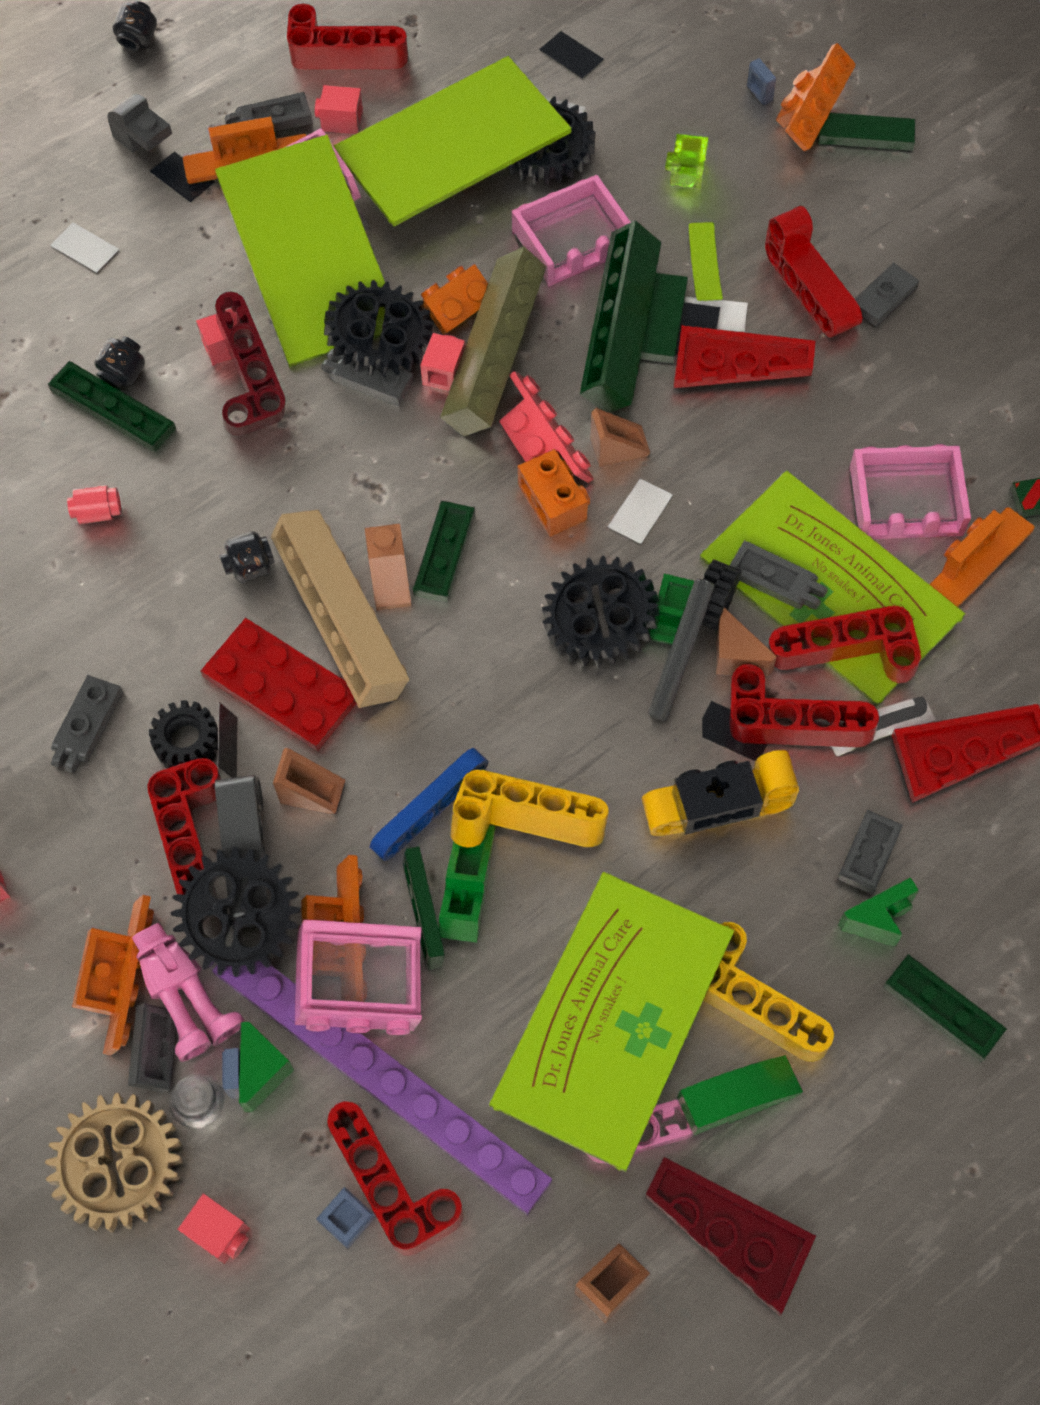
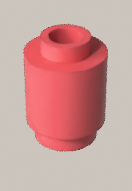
(94, 504)

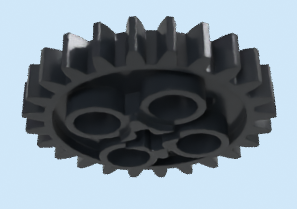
(565, 153)
(353, 321)
(568, 619)
(201, 903)

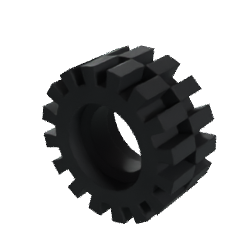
(725, 585)
(178, 718)

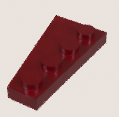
(743, 1237)

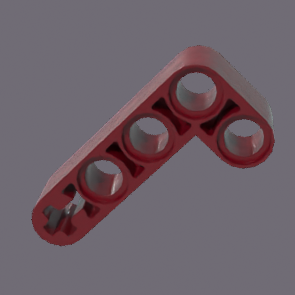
(244, 361)

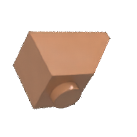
(387, 567)

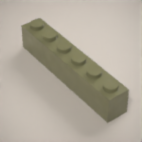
(493, 342)

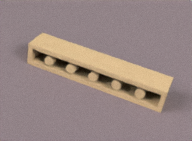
(339, 608)

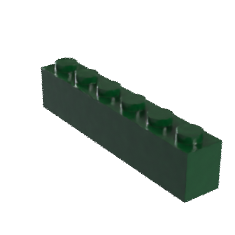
(621, 318)

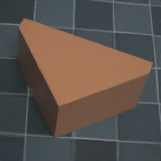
(616, 439)
(739, 647)
(307, 784)
(611, 1282)

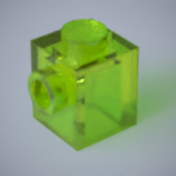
(687, 161)

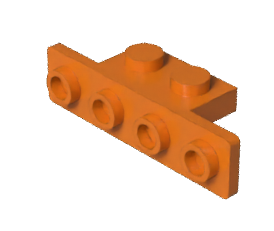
(814, 97)
(233, 144)
(980, 553)
(346, 904)
(108, 975)

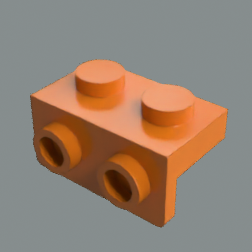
(456, 299)

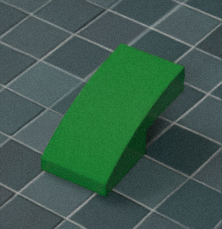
(672, 602)

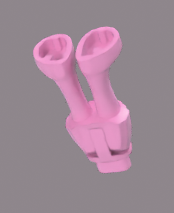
(167, 971)

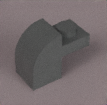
(137, 125)

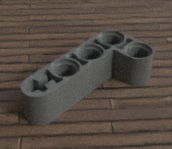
(240, 826)

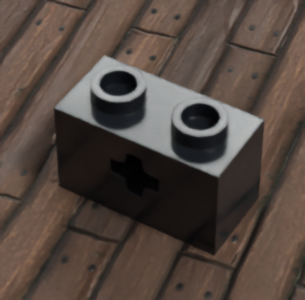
(703, 810)

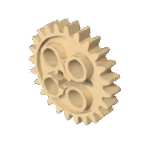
(78, 1173)

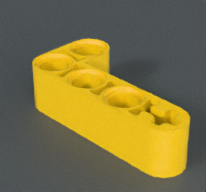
(774, 779)
(525, 807)
(764, 1001)

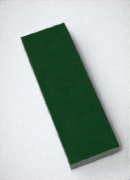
(868, 131)
(664, 318)
(444, 551)
(423, 908)
(945, 1008)

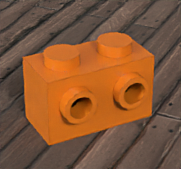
(553, 492)

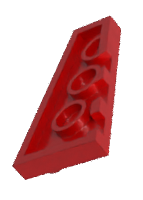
(734, 357)
(961, 747)

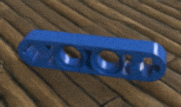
(425, 806)

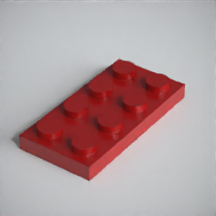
(280, 684)

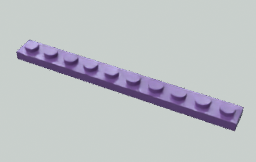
(399, 1091)

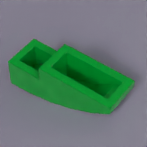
(466, 890)
(738, 1094)

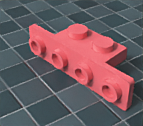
(536, 431)

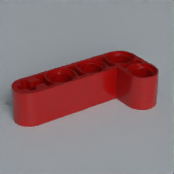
(343, 46)
(808, 273)
(843, 646)
(802, 714)
(179, 808)
(384, 1175)

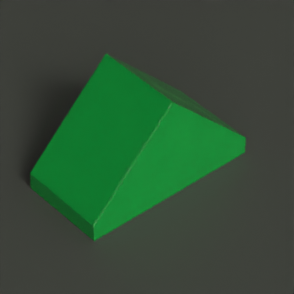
(260, 1068)

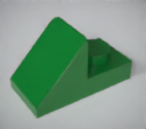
(873, 918)

